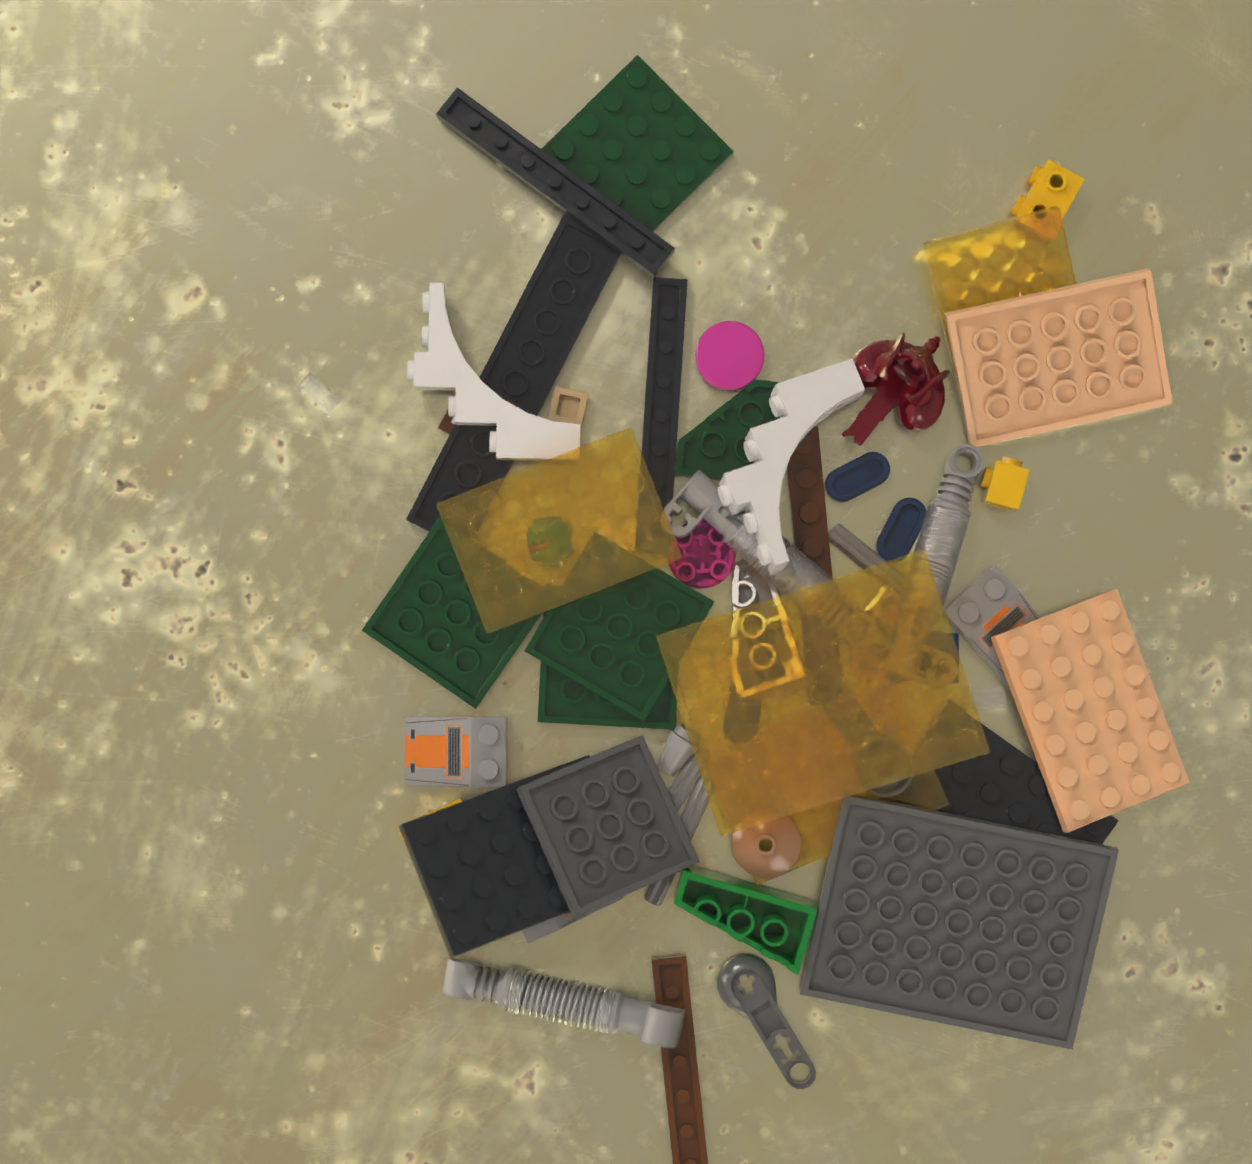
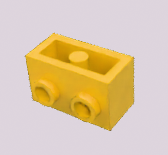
(1050, 187)

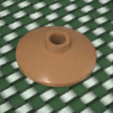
(779, 858)

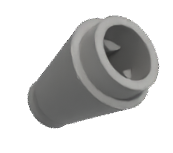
(676, 750)

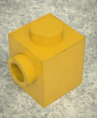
(1004, 483)

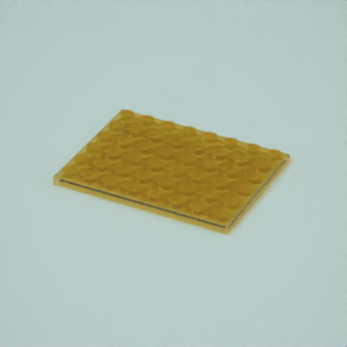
(823, 693)

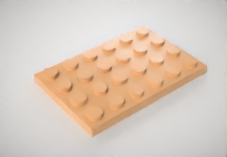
(1059, 358)
(1090, 710)

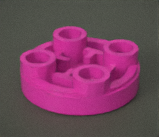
(729, 355)
(704, 558)

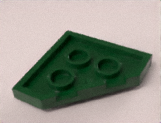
(718, 441)

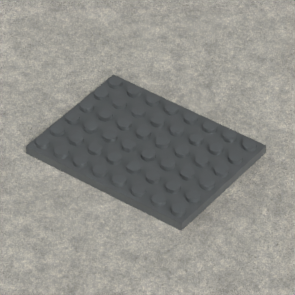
(958, 920)

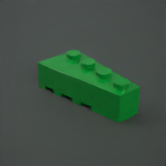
(754, 914)

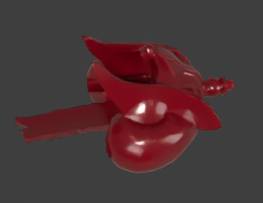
(904, 379)

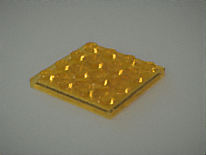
(999, 262)

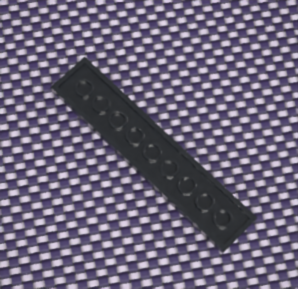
(524, 359)

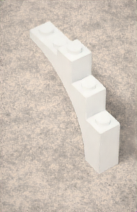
(443, 367)
(757, 487)

